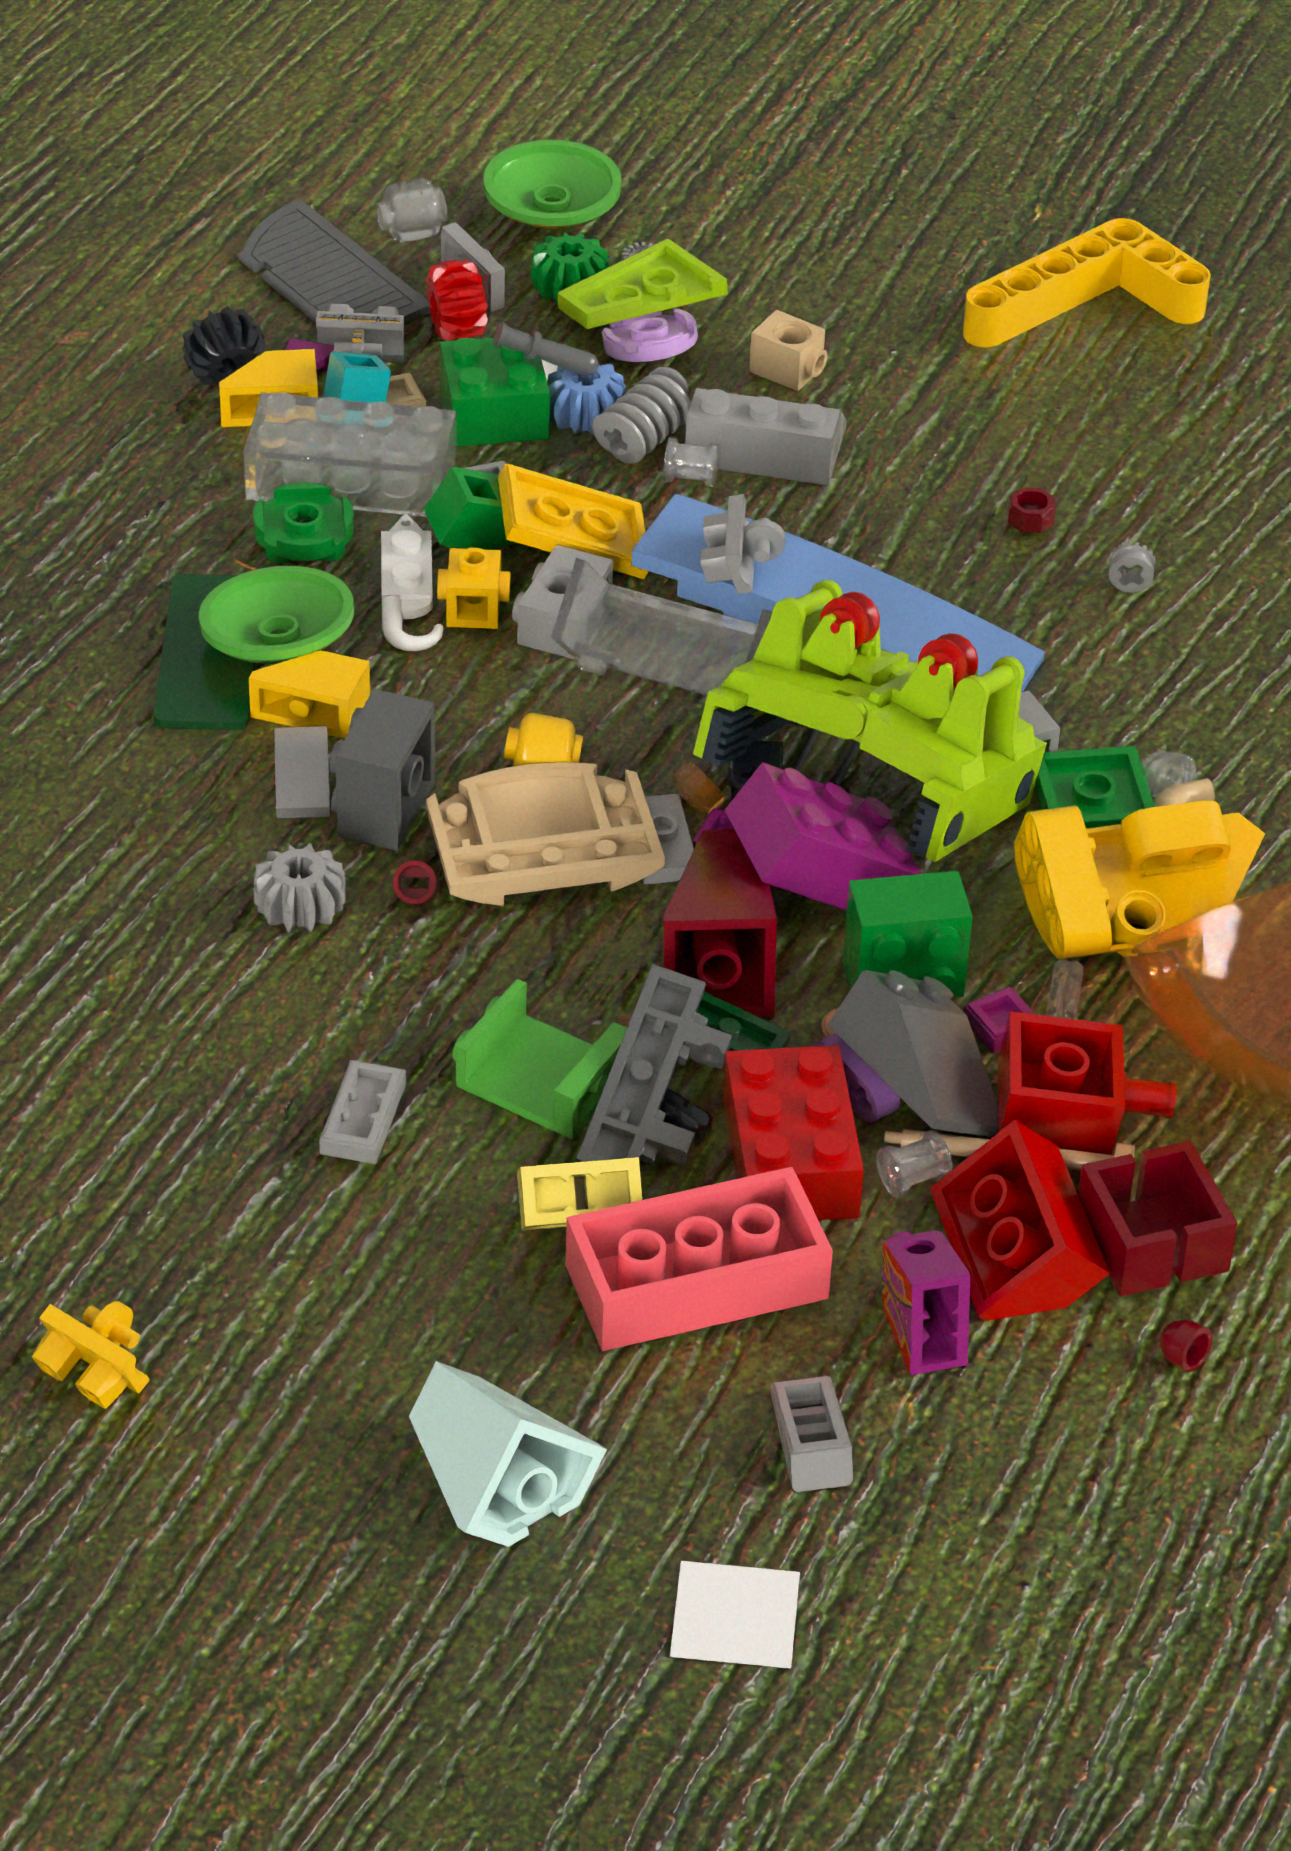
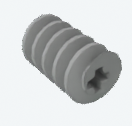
(644, 415)

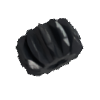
(222, 344)

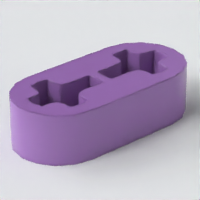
(868, 1092)

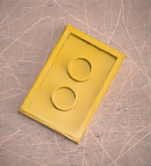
(555, 512)

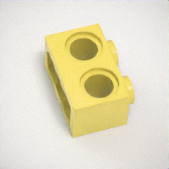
(570, 1189)

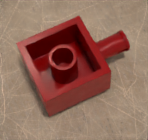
(1071, 1082)

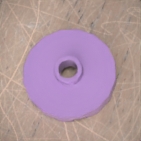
(650, 336)

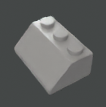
(767, 435)

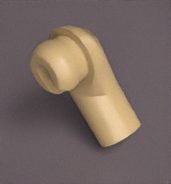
(1186, 792)

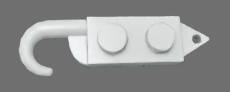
(407, 583)

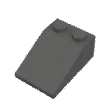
(920, 1049)

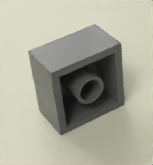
(384, 769)

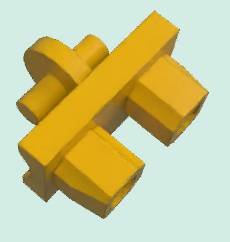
(110, 1365)

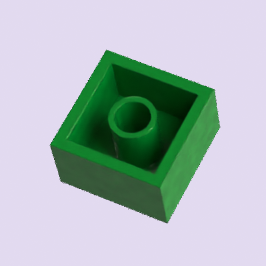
(493, 392)
(909, 927)

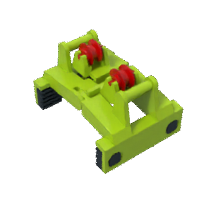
(924, 716)

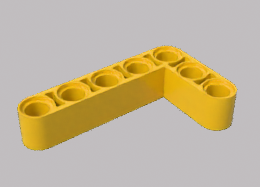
(1080, 270)

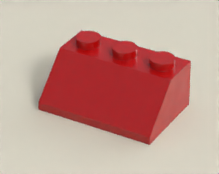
(1019, 1226)

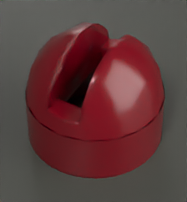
(414, 869)
(1185, 1344)

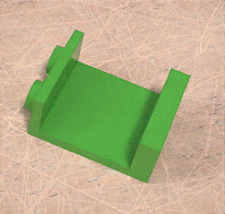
(534, 1065)

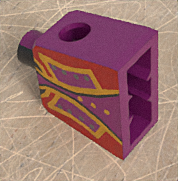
(923, 1277)

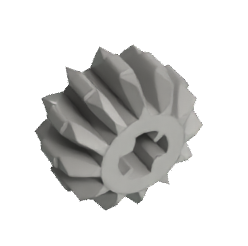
(299, 887)

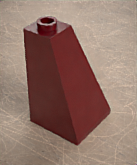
(724, 925)

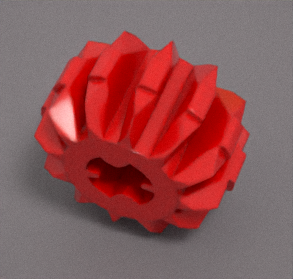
(456, 300)

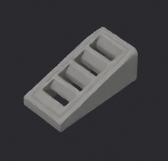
(812, 1437)

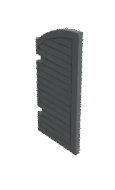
(320, 266)

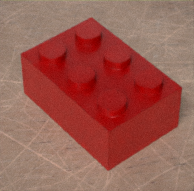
(798, 1114)

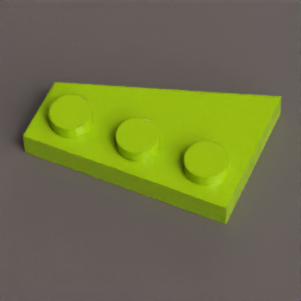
(642, 285)

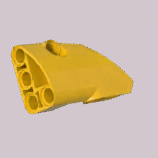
(1143, 872)

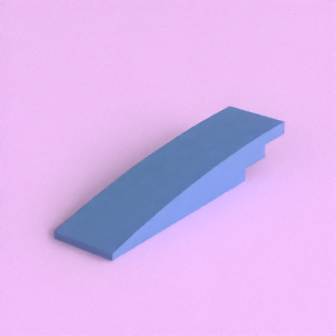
(906, 613)

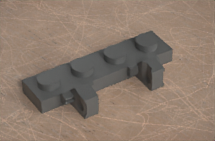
(658, 1036)

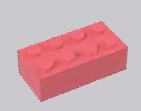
(697, 1258)

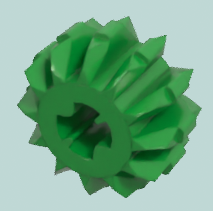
(565, 262)

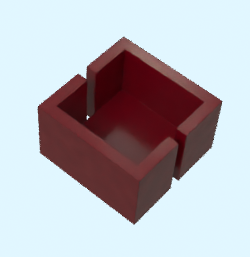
(1169, 1229)

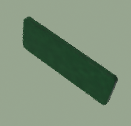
(195, 680)

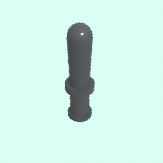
(534, 346)

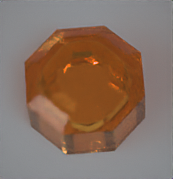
(697, 788)

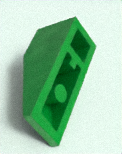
(468, 511)

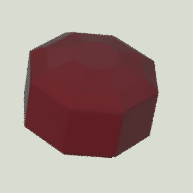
(1031, 510)

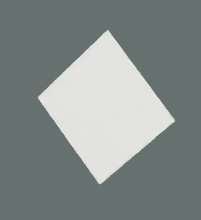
(735, 1614)

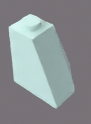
(499, 1456)

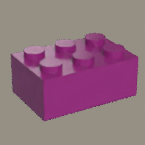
(815, 835)

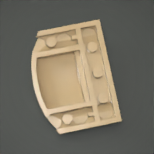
(543, 831)

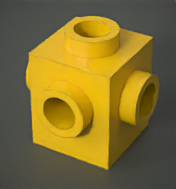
(473, 588)

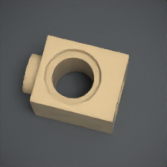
(787, 350)

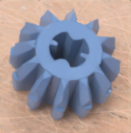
(579, 398)

